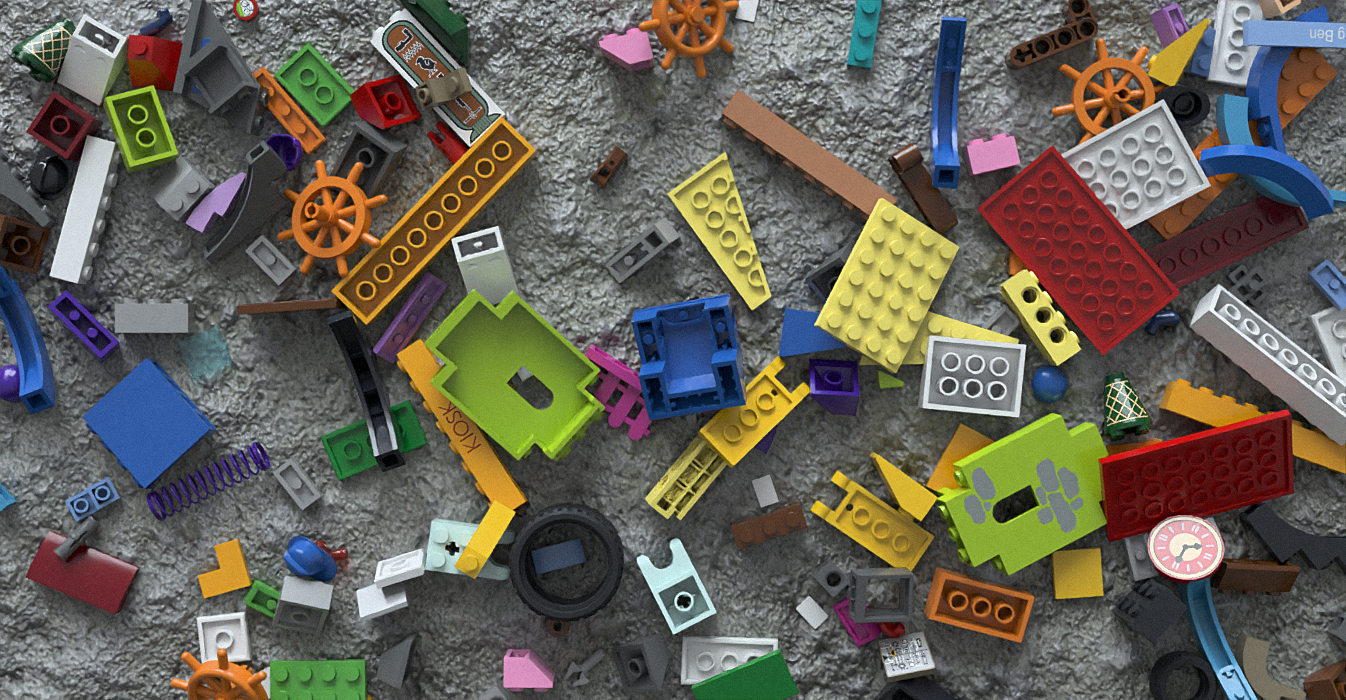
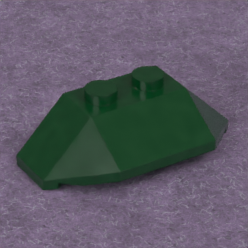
(444, 25)

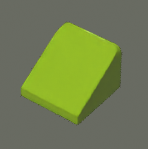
(886, 381)

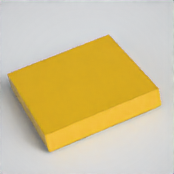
(1077, 573)

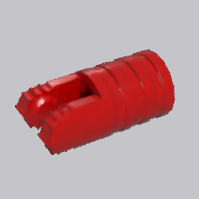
(451, 146)

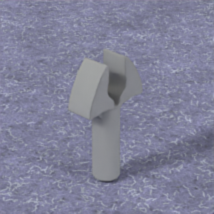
(585, 667)

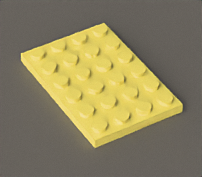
(887, 286)

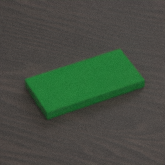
(352, 449)
(756, 680)

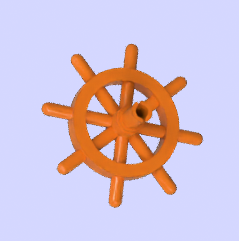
(689, 18)
(1111, 98)
(331, 218)
(234, 680)

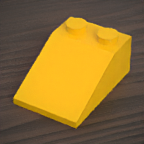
(905, 492)

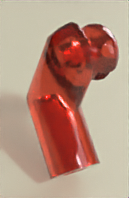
(337, 554)

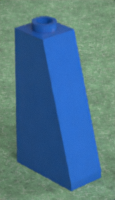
(801, 335)

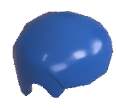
(1049, 384)

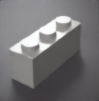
(155, 316)

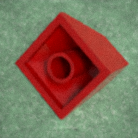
(153, 62)
(385, 102)

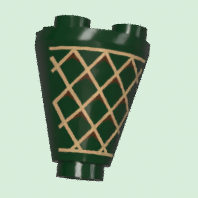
(45, 50)
(1123, 409)

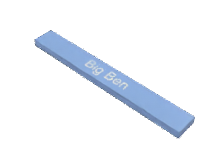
(1294, 34)

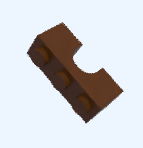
(768, 526)

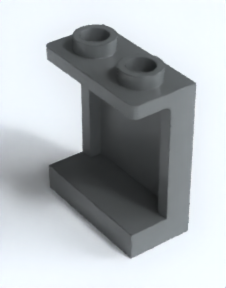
(219, 77)

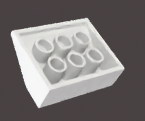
(972, 376)

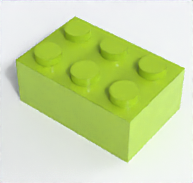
(140, 129)

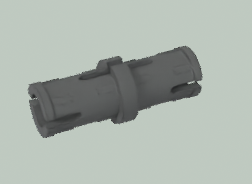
(77, 538)

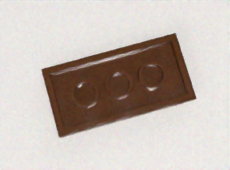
(290, 306)

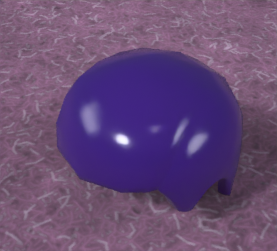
(288, 149)
(10, 383)

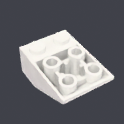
(93, 60)
(485, 264)

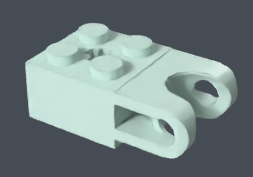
(441, 557)
(677, 580)

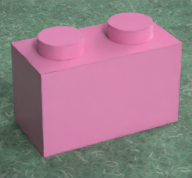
(991, 155)

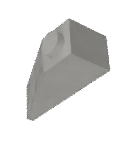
(642, 250)

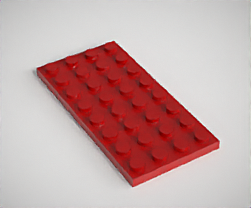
(1078, 250)
(1198, 474)

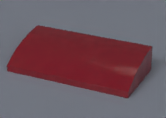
(84, 575)

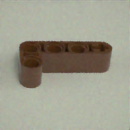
(1050, 40)
(918, 184)

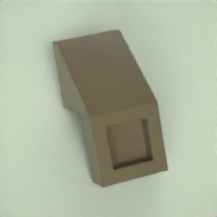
(443, 89)

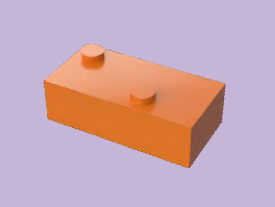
(978, 604)

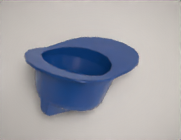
(307, 559)

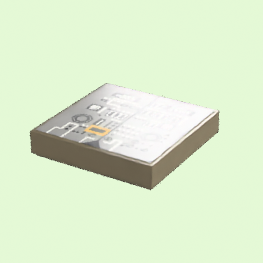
(906, 656)

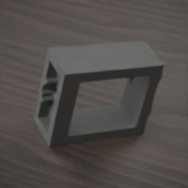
(857, 595)

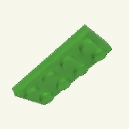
(318, 679)

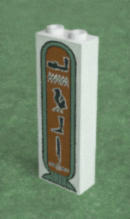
(422, 58)

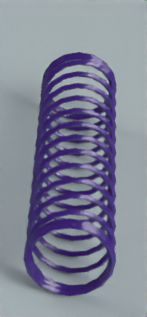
(256, 459)

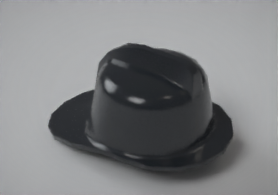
(1186, 104)
(51, 174)

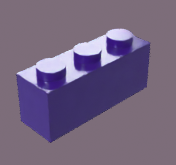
(83, 327)

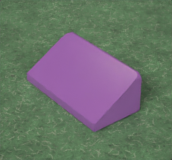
(1169, 24)

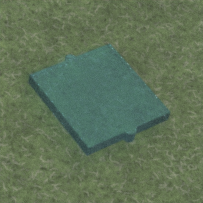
(205, 352)

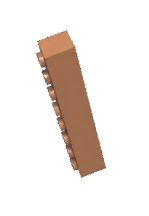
(803, 154)

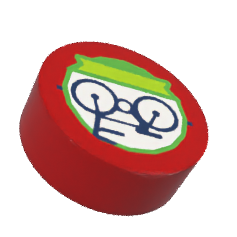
(246, 9)

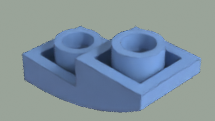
(92, 499)
(557, 556)

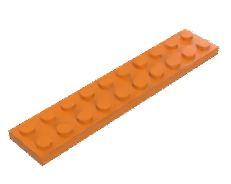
(1299, 82)

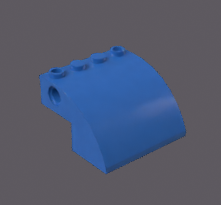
(689, 357)

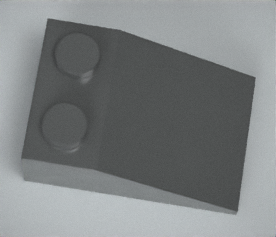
(376, 151)

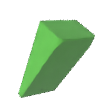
(262, 598)

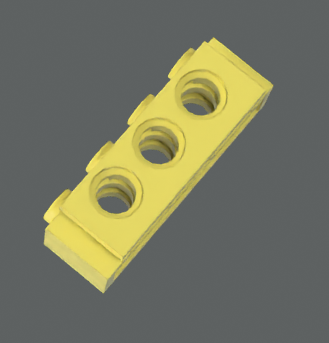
(1066, 342)
(677, 488)

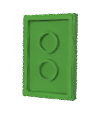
(315, 85)

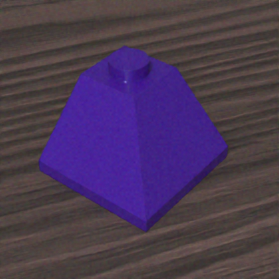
(835, 385)

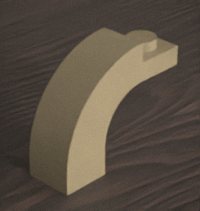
(1251, 658)

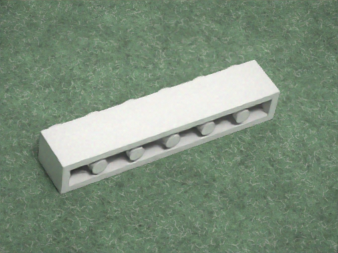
(86, 211)

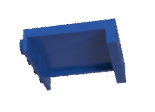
(148, 423)

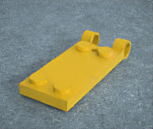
(740, 428)
(876, 525)

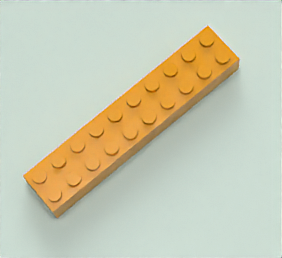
(435, 221)

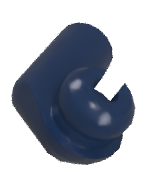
(158, 25)
(1162, 318)

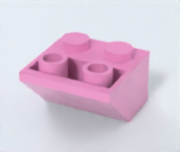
(629, 50)
(526, 670)

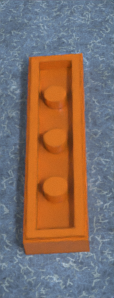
(290, 114)

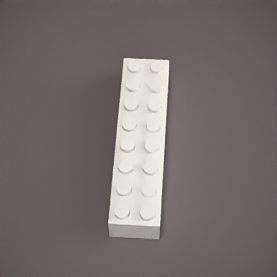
(1273, 360)

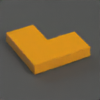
(232, 572)

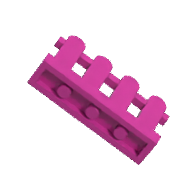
(619, 371)

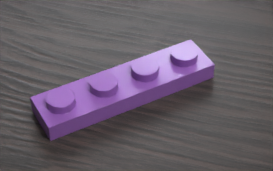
(410, 317)

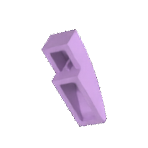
(218, 202)

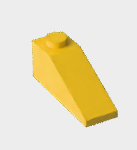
(1173, 60)
(485, 539)

